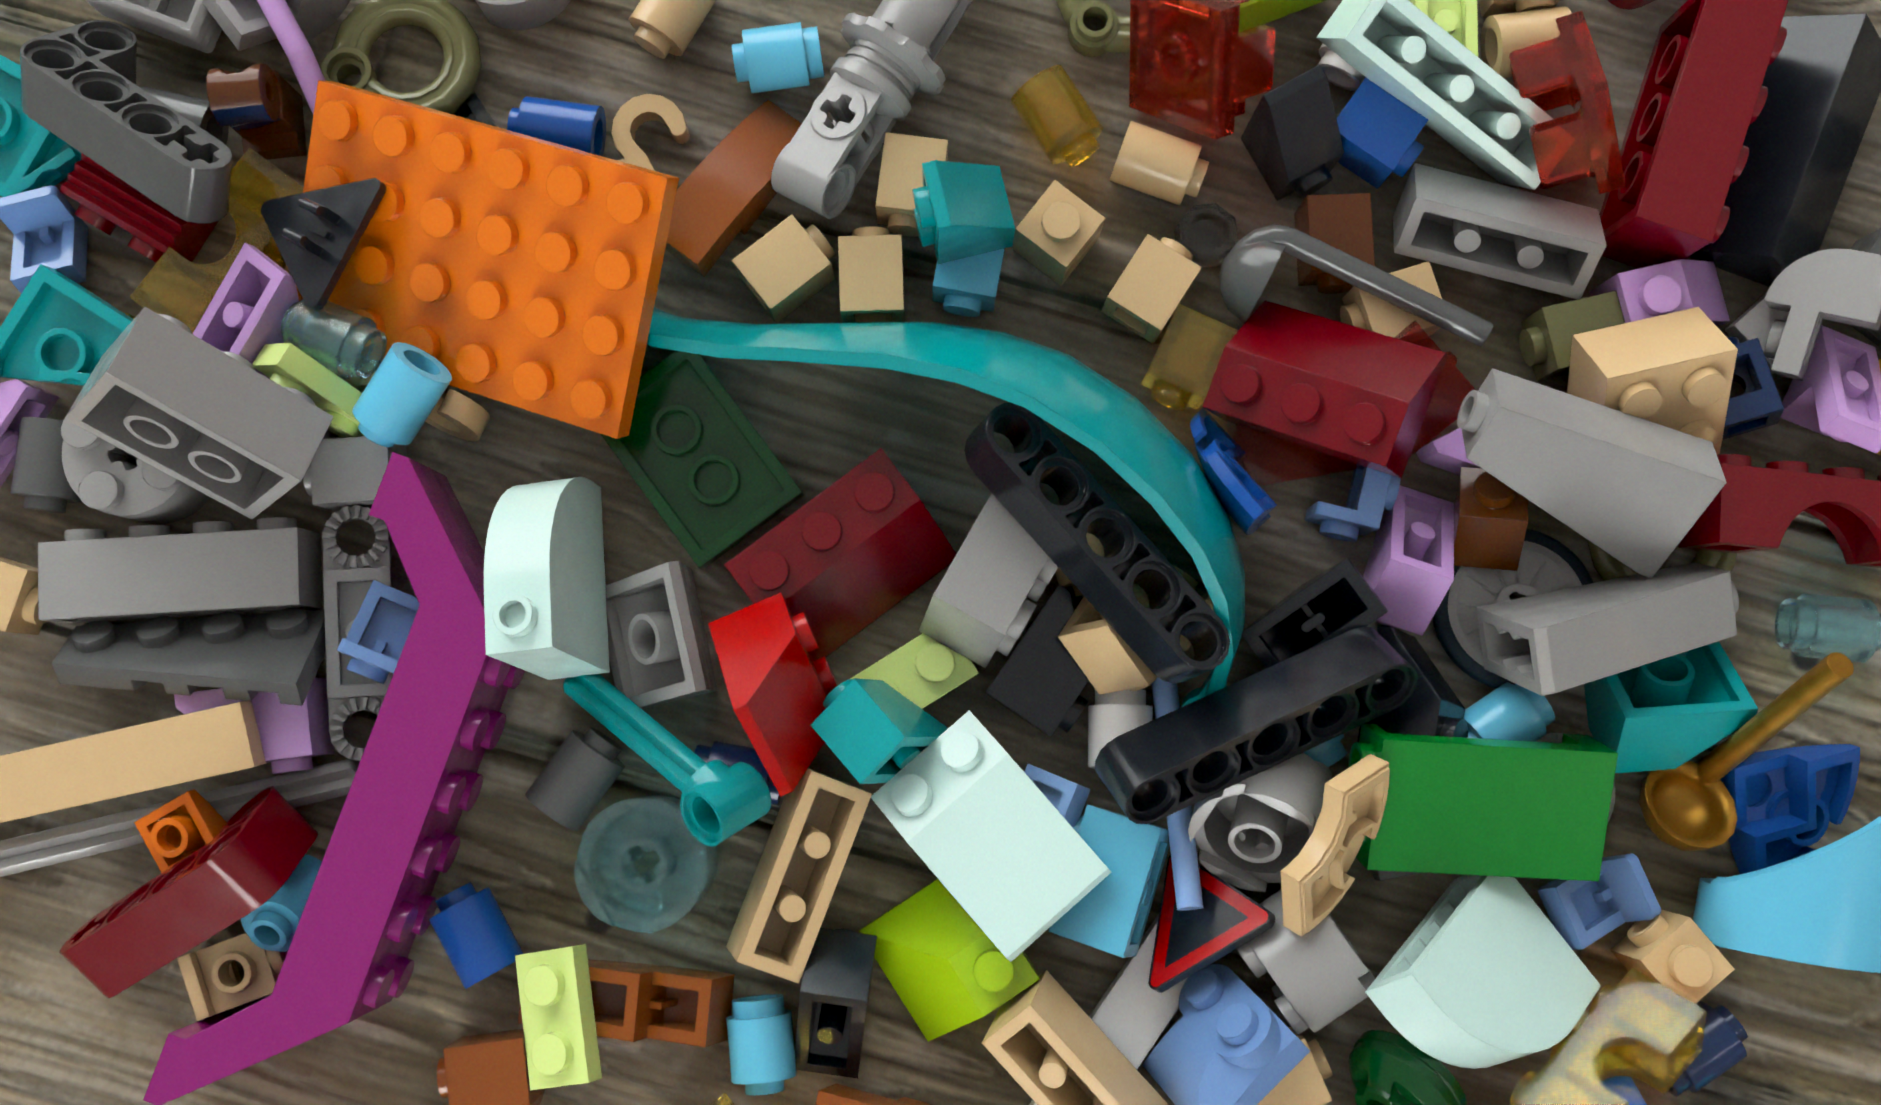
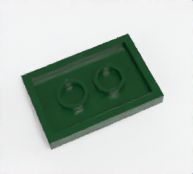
(701, 459)

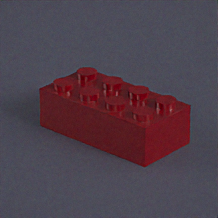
(1691, 129)

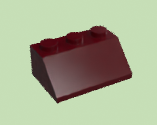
(1326, 386)
(847, 553)

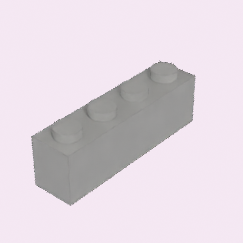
(179, 573)

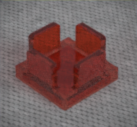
(1196, 64)
(1570, 74)

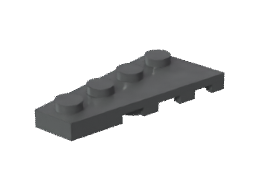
(220, 651)

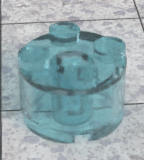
(608, 871)

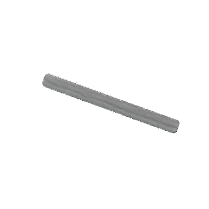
(119, 830)

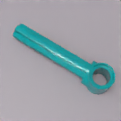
(713, 797)

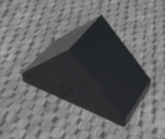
(1314, 614)

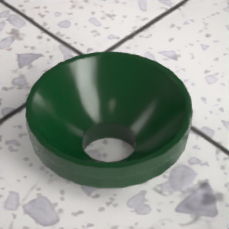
(1396, 1072)

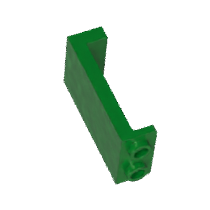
(1490, 805)

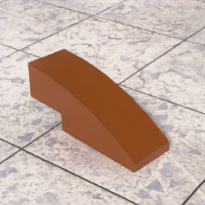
(728, 188)
(659, 1002)

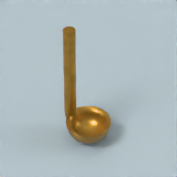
(1691, 803)

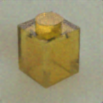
(1186, 359)

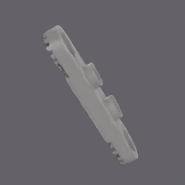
(345, 588)

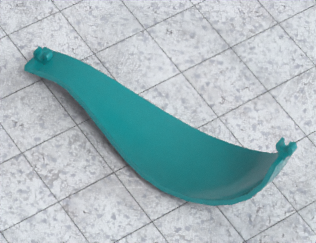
(1034, 378)

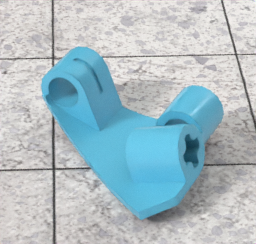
(1803, 909)

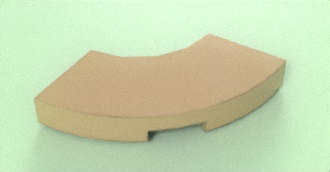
(1318, 874)

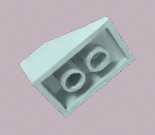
(990, 836)

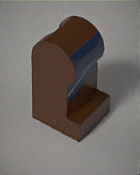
(260, 109)

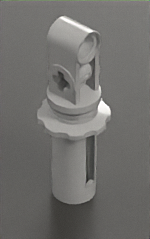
(868, 94)

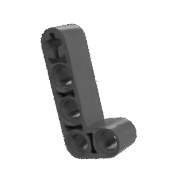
(87, 95)

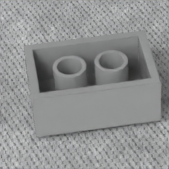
(200, 414)

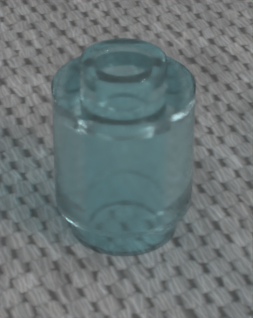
(336, 338)
(1829, 624)

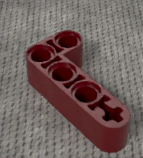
(193, 897)

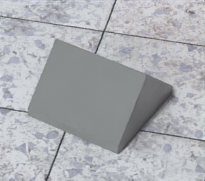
(658, 636)

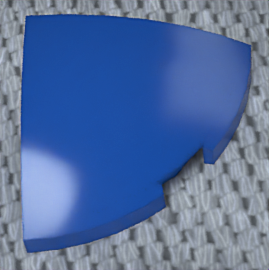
(1233, 485)
(1788, 800)

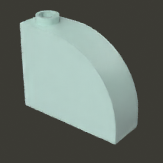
(547, 580)
(1484, 978)

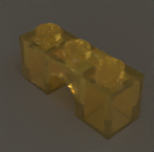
(186, 288)
(1630, 1032)

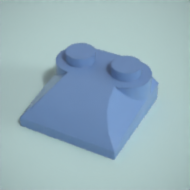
(1223, 1044)

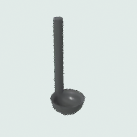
(1255, 256)

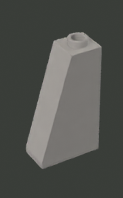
(1592, 467)
(1606, 626)

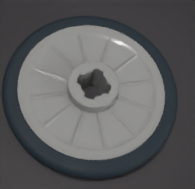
(1542, 568)

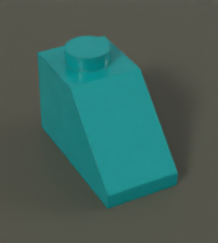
(874, 729)

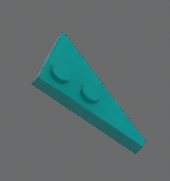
(57, 331)

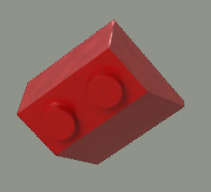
(774, 684)

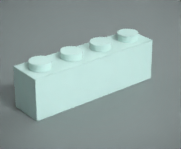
(1441, 81)

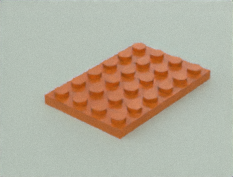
(499, 253)

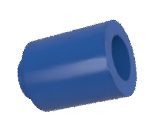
(561, 122)
(474, 933)

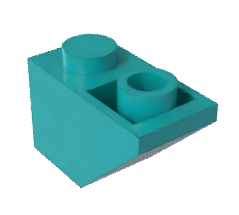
(962, 210)

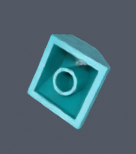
(1668, 709)

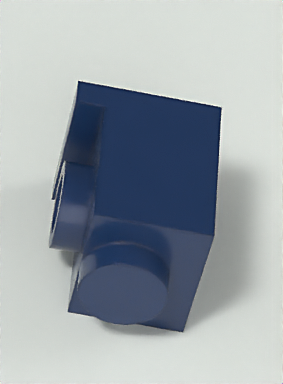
(1761, 402)

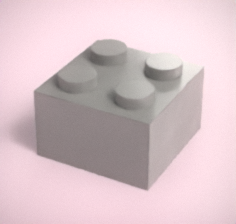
(984, 591)

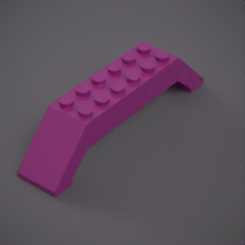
(397, 813)

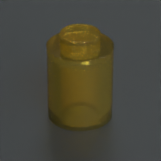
(1058, 116)

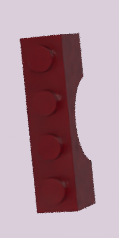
(1763, 502)

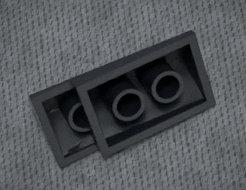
(1800, 145)

